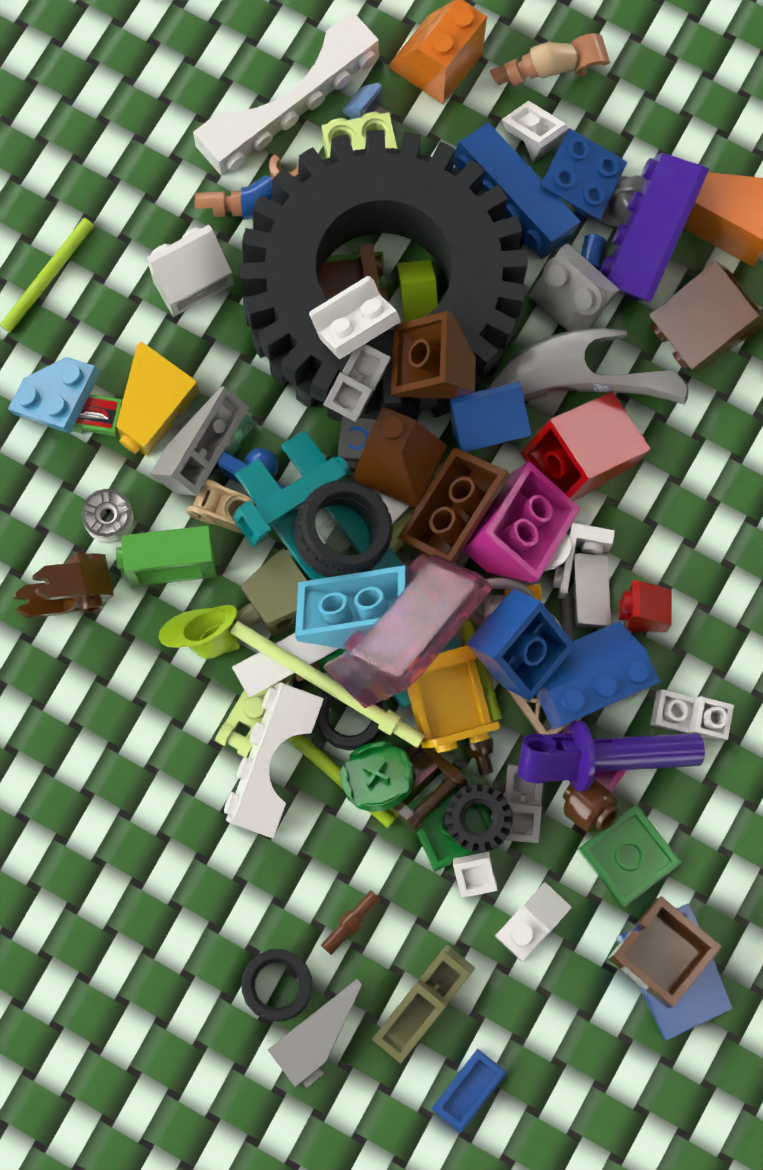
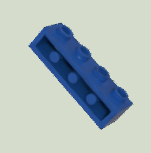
(542, 216)

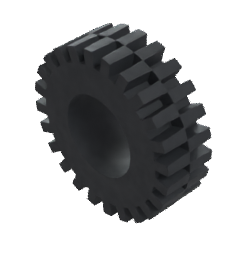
(371, 194)

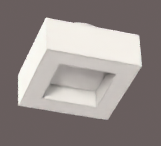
(475, 874)

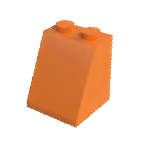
(443, 49)
(730, 215)

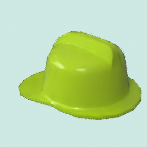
(202, 631)

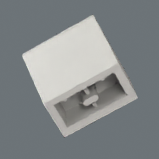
(190, 270)

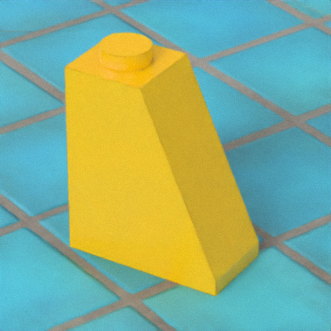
(152, 400)

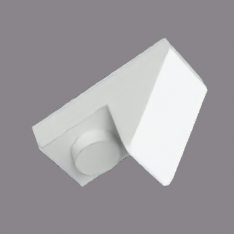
(536, 128)
(533, 922)

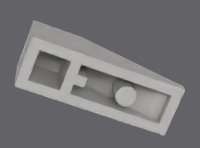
(199, 444)
(311, 1042)

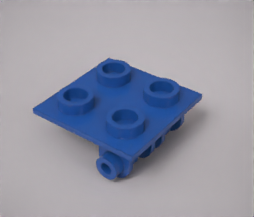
(583, 175)

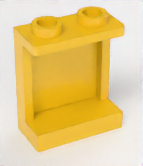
(451, 701)

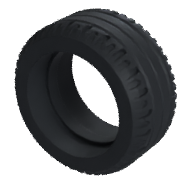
(362, 501)

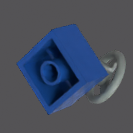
(518, 639)

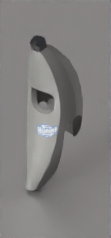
(561, 365)

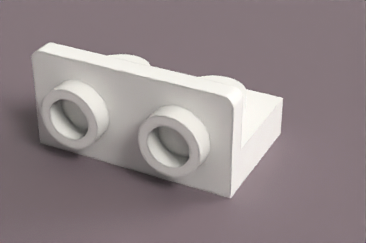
(353, 317)

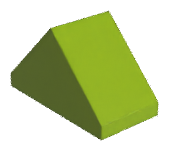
(417, 289)

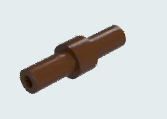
(350, 922)

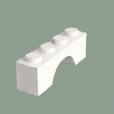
(255, 801)

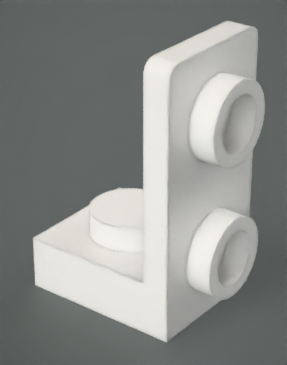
(592, 541)

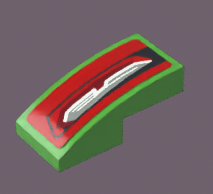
(99, 415)

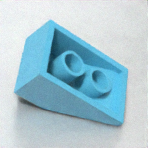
(339, 605)

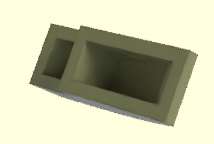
(423, 1003)

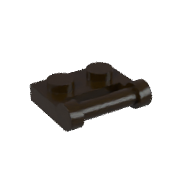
(427, 766)

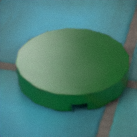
(377, 776)

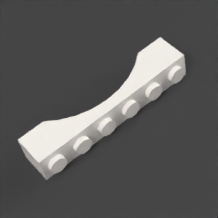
(236, 134)

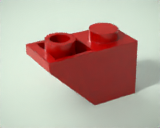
(646, 607)

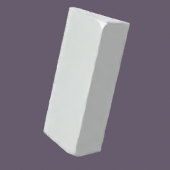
(591, 591)

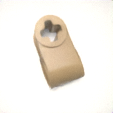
(216, 504)

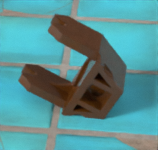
(69, 587)

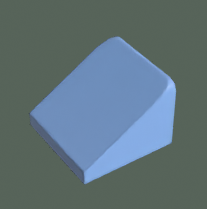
(364, 101)

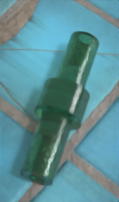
(234, 444)

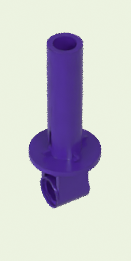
(578, 756)

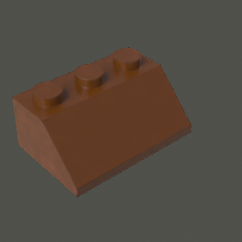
(453, 506)

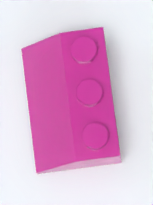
(522, 526)

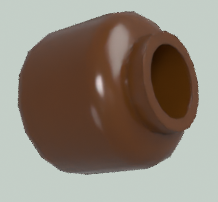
(591, 808)

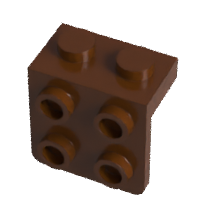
(342, 274)

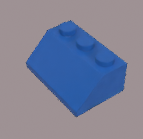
(596, 674)

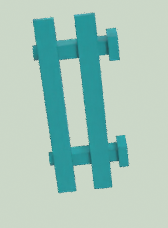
(279, 509)

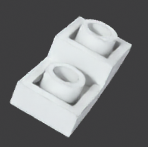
(692, 715)

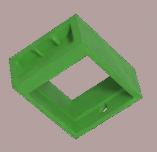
(167, 556)

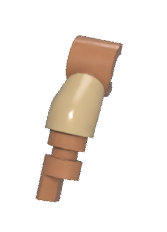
(554, 59)

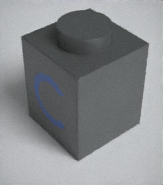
(353, 439)

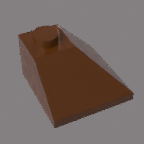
(432, 359)
(399, 458)

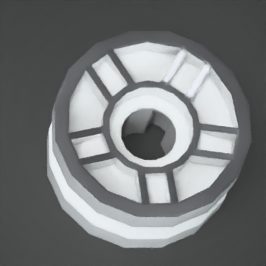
(96, 507)

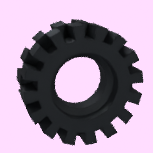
(456, 818)

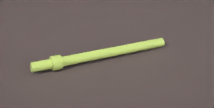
(388, 721)

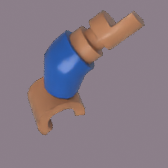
(241, 202)

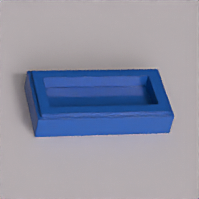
(469, 1090)

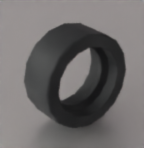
(339, 740)
(251, 973)

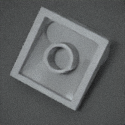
(572, 290)

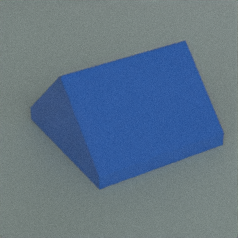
(489, 417)

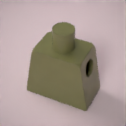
(272, 594)

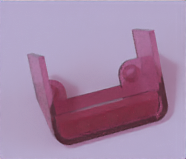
(410, 630)

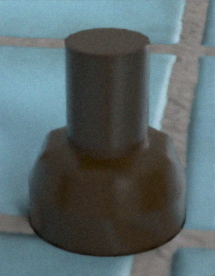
(481, 752)

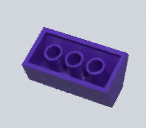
(653, 225)

